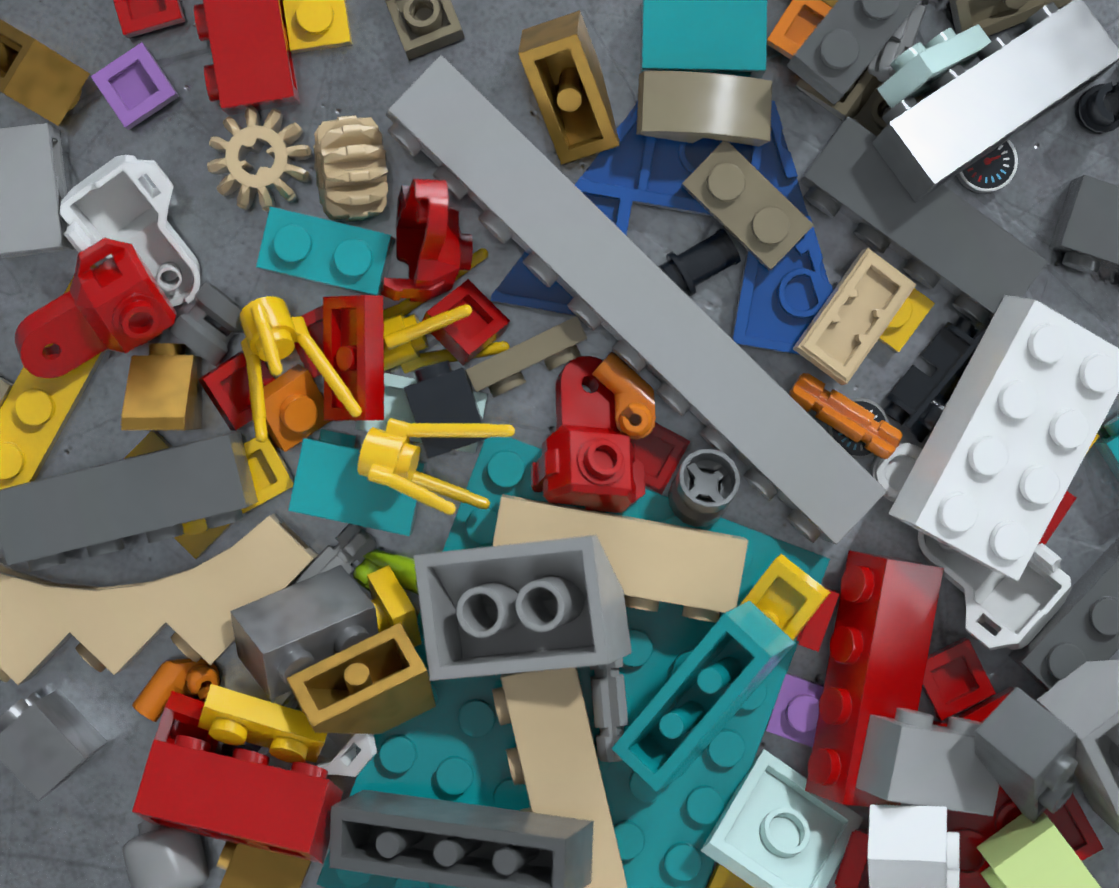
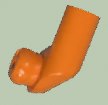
(632, 397)
(179, 676)

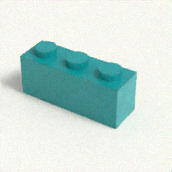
(703, 695)

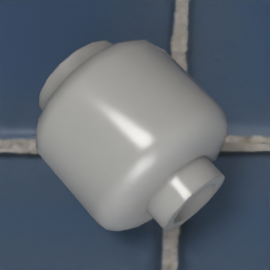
(165, 858)

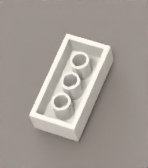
(1011, 436)

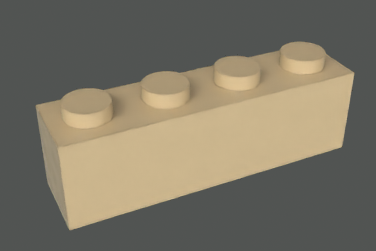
(648, 556)
(559, 758)

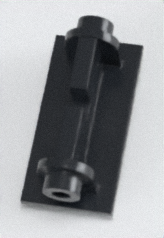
(925, 397)

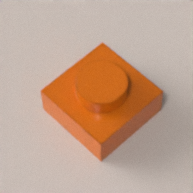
(797, 25)
(293, 407)

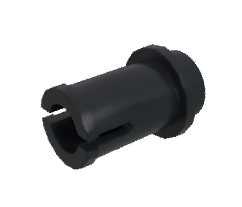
(1093, 110)
(701, 261)

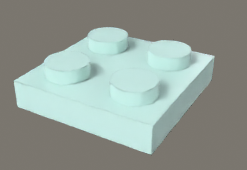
(778, 831)

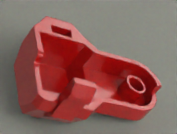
(428, 242)
(105, 309)
(587, 455)

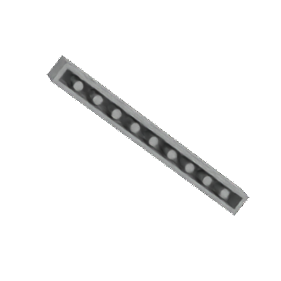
(634, 302)

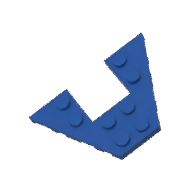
(649, 171)

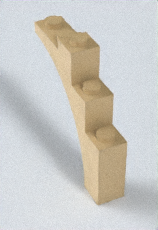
(125, 618)

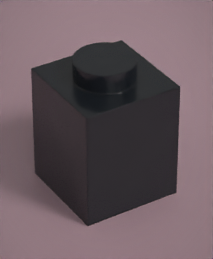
(443, 398)

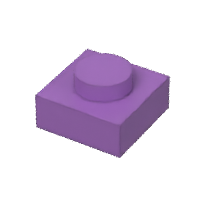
(134, 86)
(796, 710)

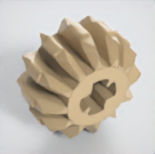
(252, 139)
(350, 168)

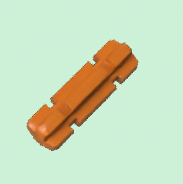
(845, 416)

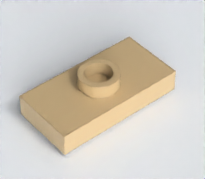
(854, 316)

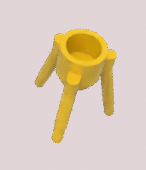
(407, 335)
(271, 337)
(393, 461)

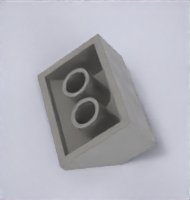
(521, 608)
(1090, 707)

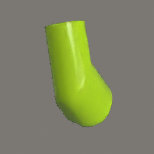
(401, 566)

